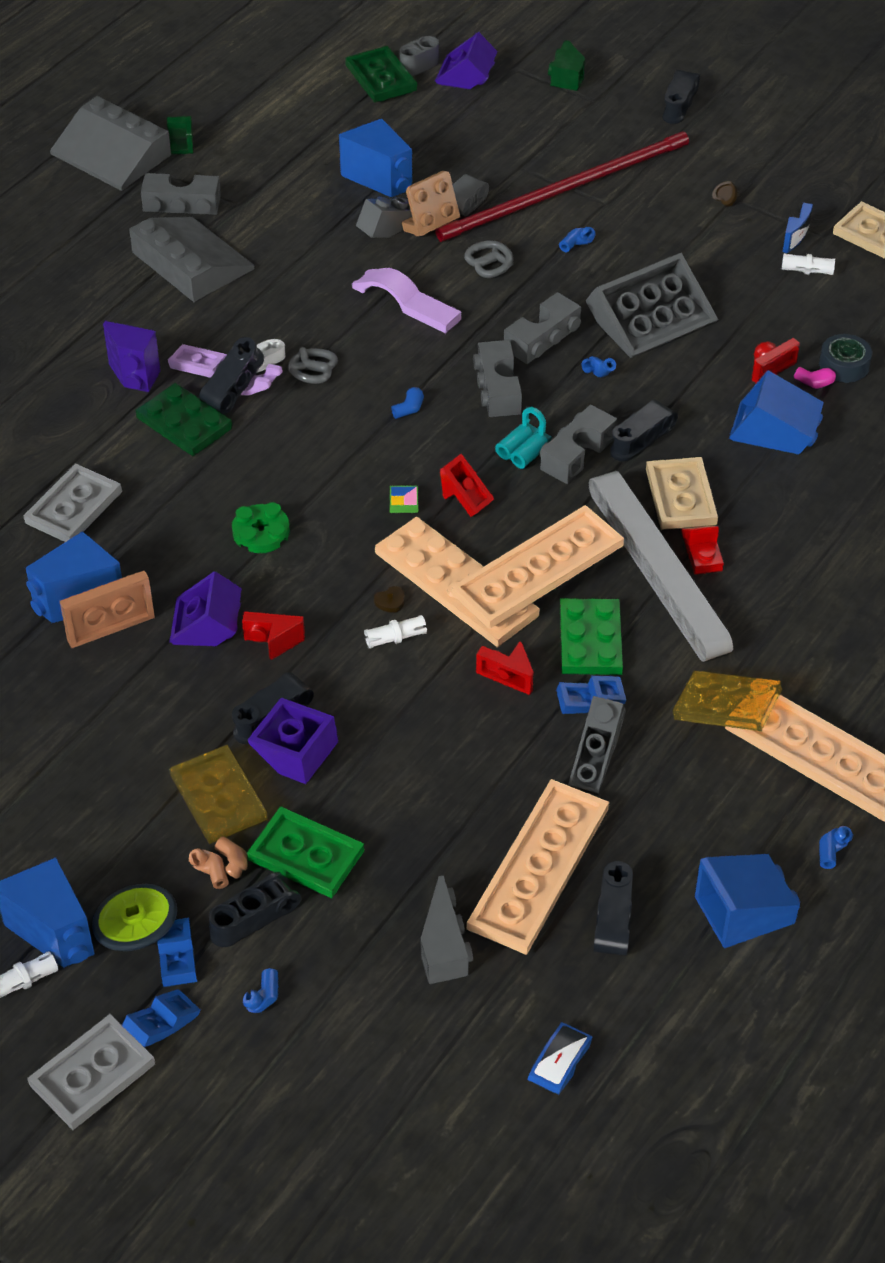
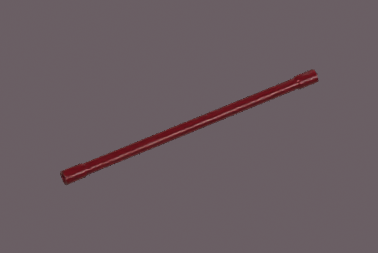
(457, 227)

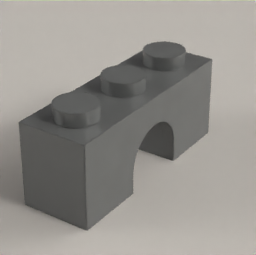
(197, 198)
(556, 320)
(500, 388)
(565, 453)

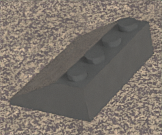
(112, 143)
(187, 255)
(651, 306)

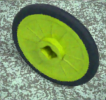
(134, 917)

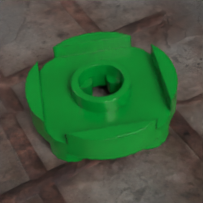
(267, 515)

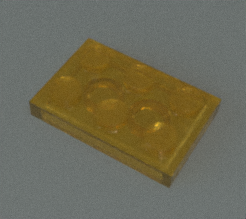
(727, 700)
(218, 794)

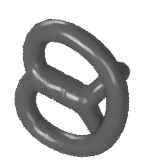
(491, 257)
(313, 365)

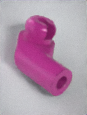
(815, 379)

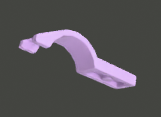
(410, 299)
(205, 363)

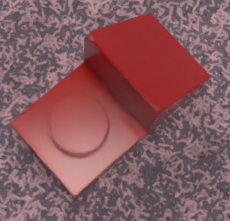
(464, 483)
(703, 549)
(278, 630)
(510, 670)

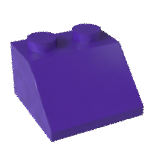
(468, 64)
(132, 355)
(206, 612)
(295, 739)

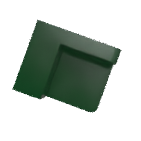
(180, 134)

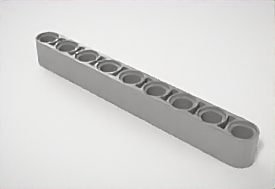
(661, 567)

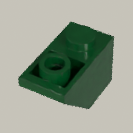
(567, 68)

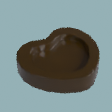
(726, 193)
(390, 600)

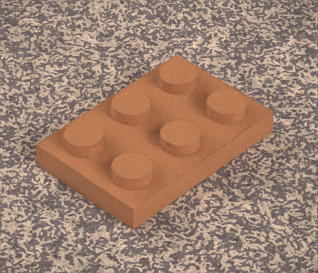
(107, 609)

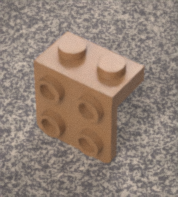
(431, 204)

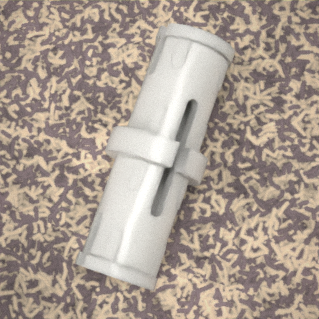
(808, 264)
(395, 631)
(24, 974)

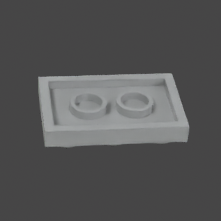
(72, 503)
(91, 1071)

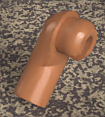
(236, 856)
(210, 864)

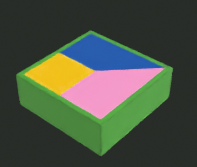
(403, 499)

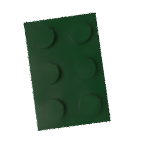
(381, 74)
(184, 419)

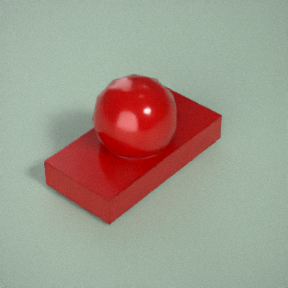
(773, 358)

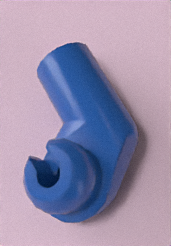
(577, 236)
(598, 366)
(410, 405)
(831, 844)
(267, 995)

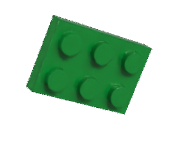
(591, 636)
(306, 852)

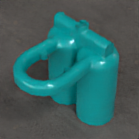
(524, 441)

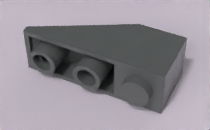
(383, 216)
(597, 744)
(442, 945)

